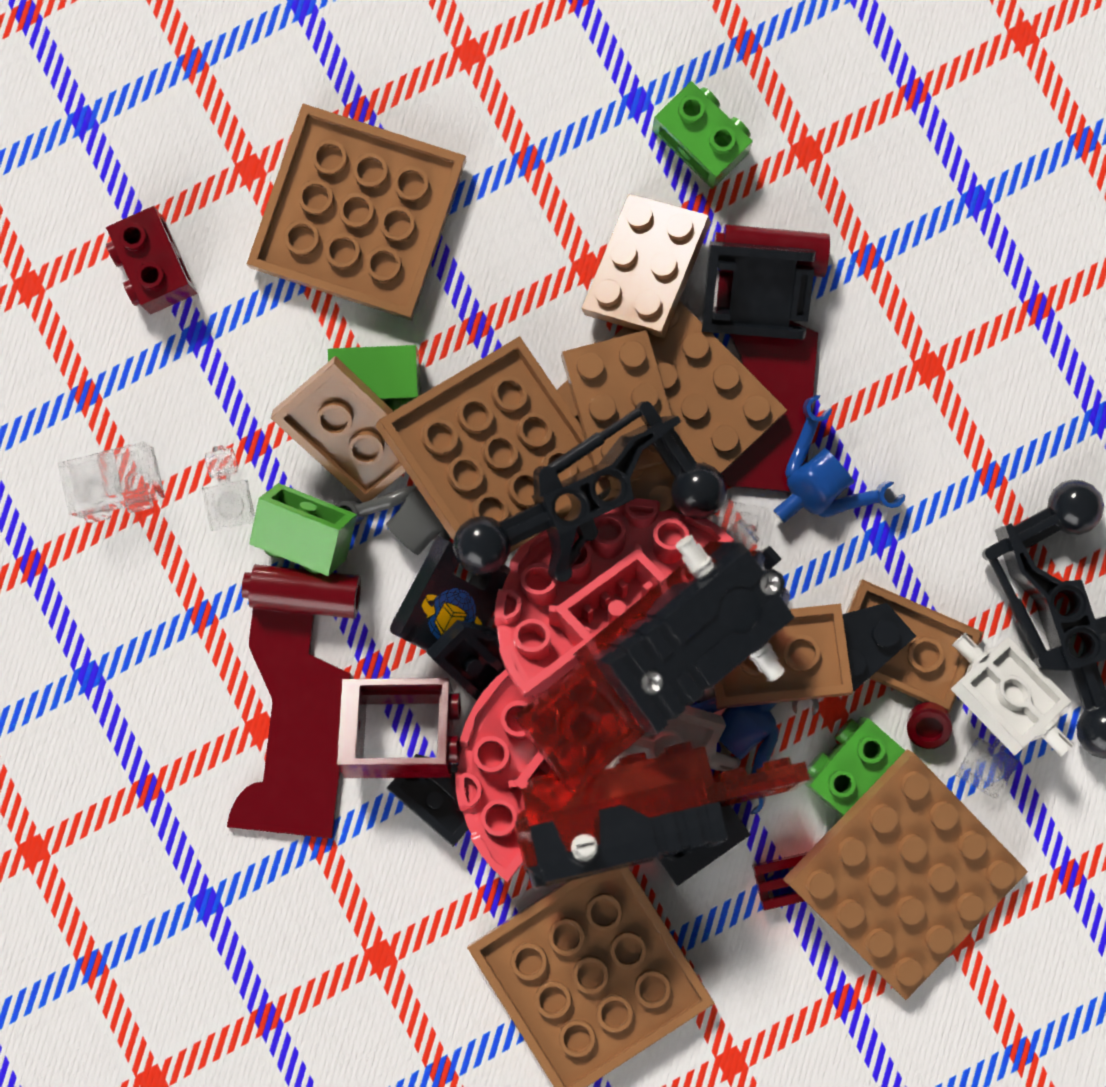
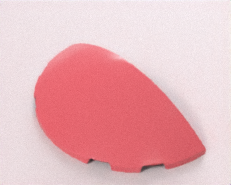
(549, 620)
(493, 769)

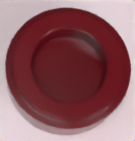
(929, 725)

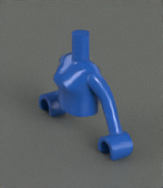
(823, 478)
(744, 730)

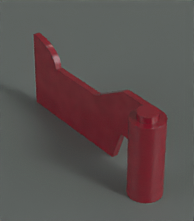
(779, 364)
(306, 694)

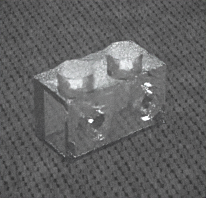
(111, 482)

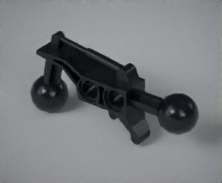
(697, 491)
(1074, 509)

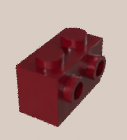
(150, 261)

